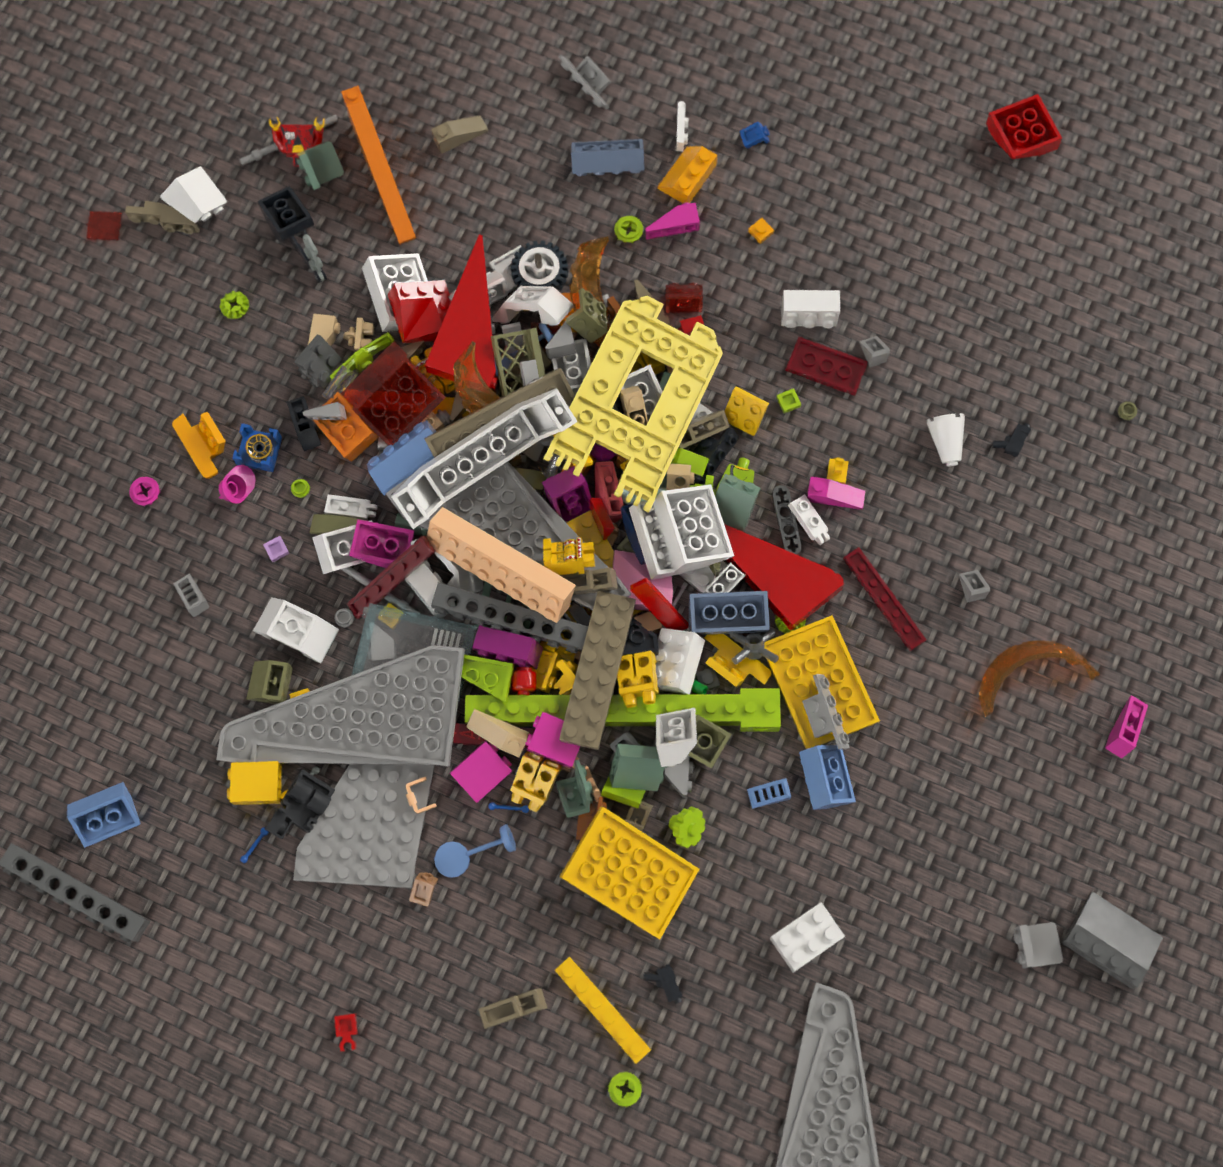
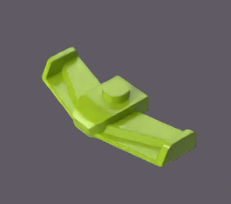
(363, 357)

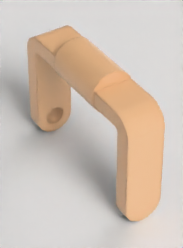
(595, 791)
(411, 797)

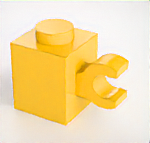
(837, 470)

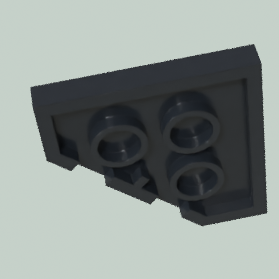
(640, 640)

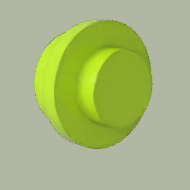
(300, 488)

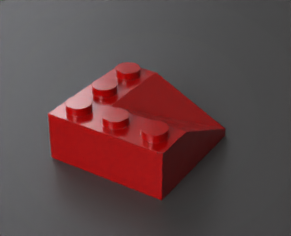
(1024, 128)
(419, 309)

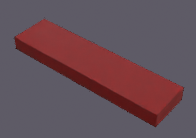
(658, 605)

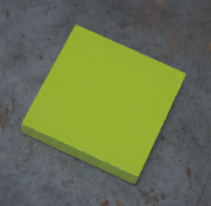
(626, 796)

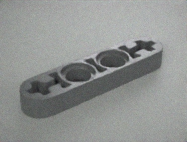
(786, 521)

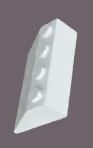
(382, 274)

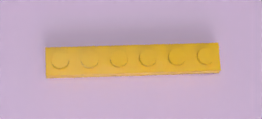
(602, 1010)

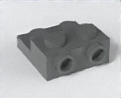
(318, 362)

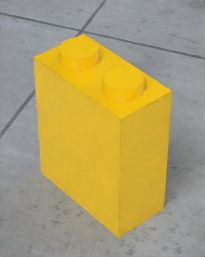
(255, 783)

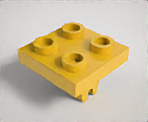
(745, 411)
(566, 681)

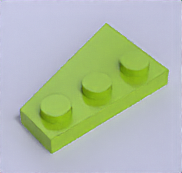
(488, 675)

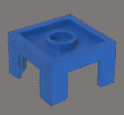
(242, 457)

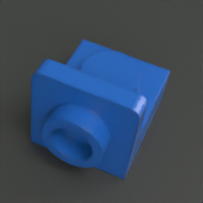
(754, 134)

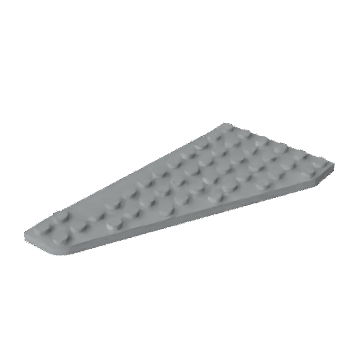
(515, 515)
(374, 717)
(368, 828)
(829, 1100)

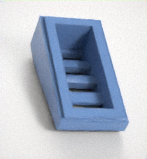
(783, 782)

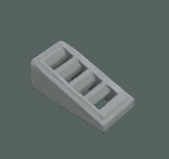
(332, 411)
(198, 604)

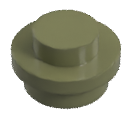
(1127, 410)

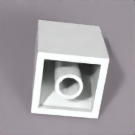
(194, 196)

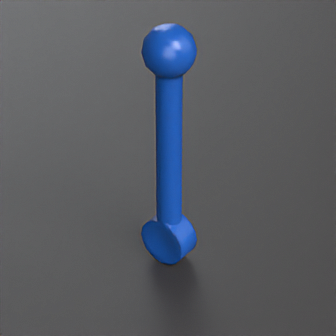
(524, 809)
(244, 858)

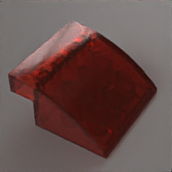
(393, 394)

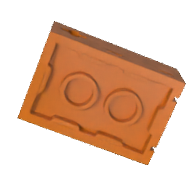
(347, 435)

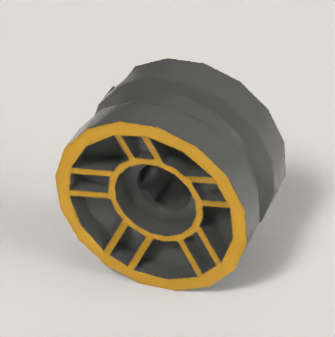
(253, 444)

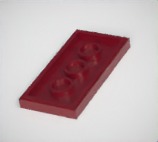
(826, 366)

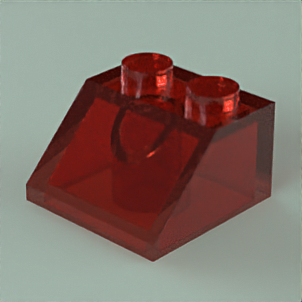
(683, 298)

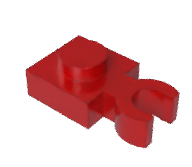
(346, 1027)

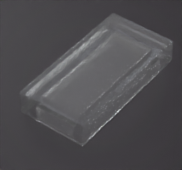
(340, 382)

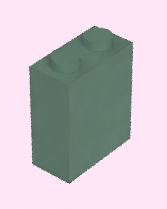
(736, 501)
(636, 768)

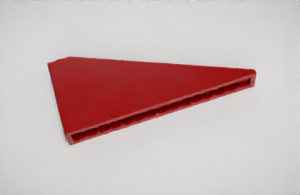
(465, 322)
(792, 582)

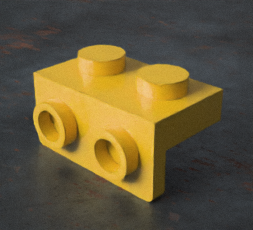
(547, 671)

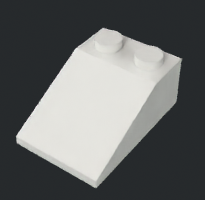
(334, 549)

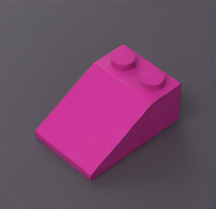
(379, 542)

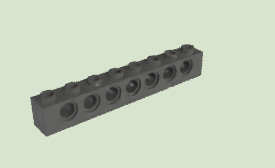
(445, 592)
(135, 923)

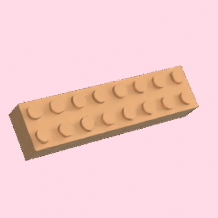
(500, 565)

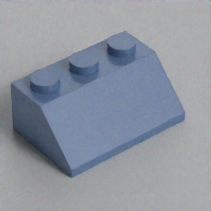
(826, 777)
(103, 814)

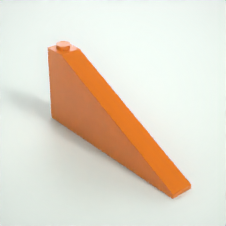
(377, 163)

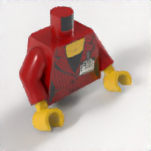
(296, 138)

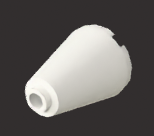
(948, 437)

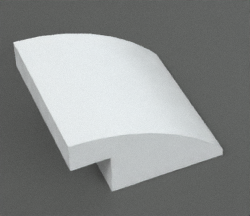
(681, 531)

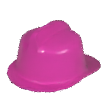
(237, 484)

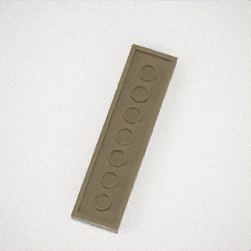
(457, 431)
(597, 670)

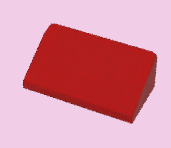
(601, 517)

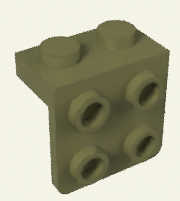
(590, 319)

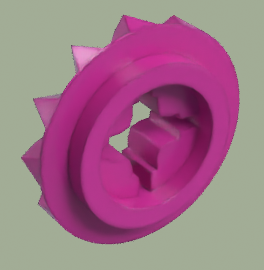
(136, 490)

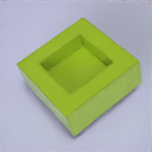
(788, 401)

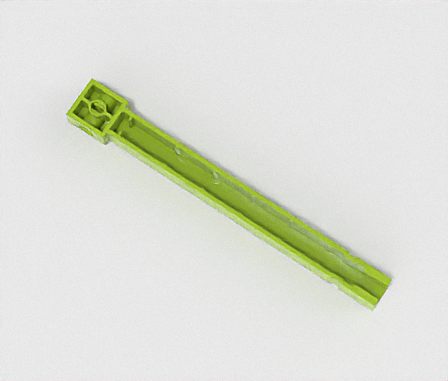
(750, 709)

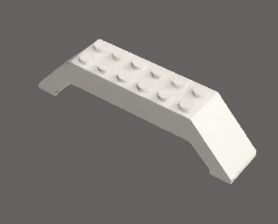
(481, 454)

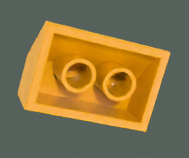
(688, 173)

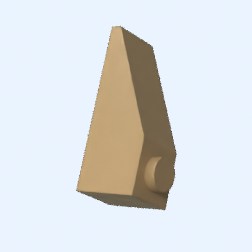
(325, 326)
(497, 732)

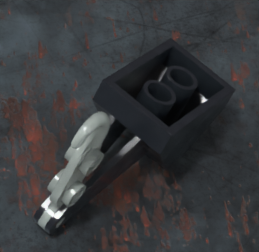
(288, 218)

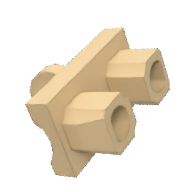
(362, 328)

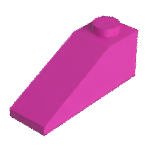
(677, 221)
(834, 493)
(1127, 728)

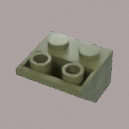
(269, 681)

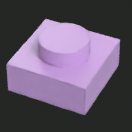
(276, 549)

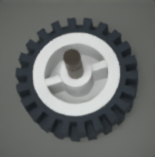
(546, 264)

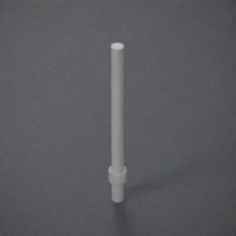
(258, 154)
(400, 604)

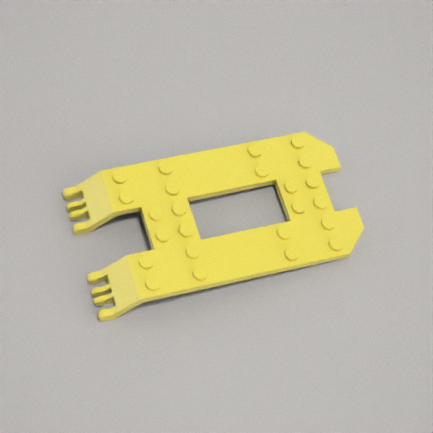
(649, 446)

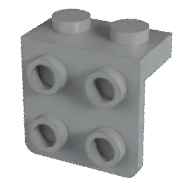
(1038, 945)

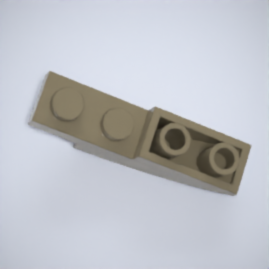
(167, 216)

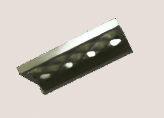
(532, 352)

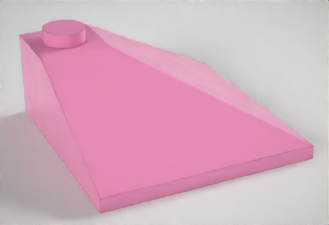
(631, 571)

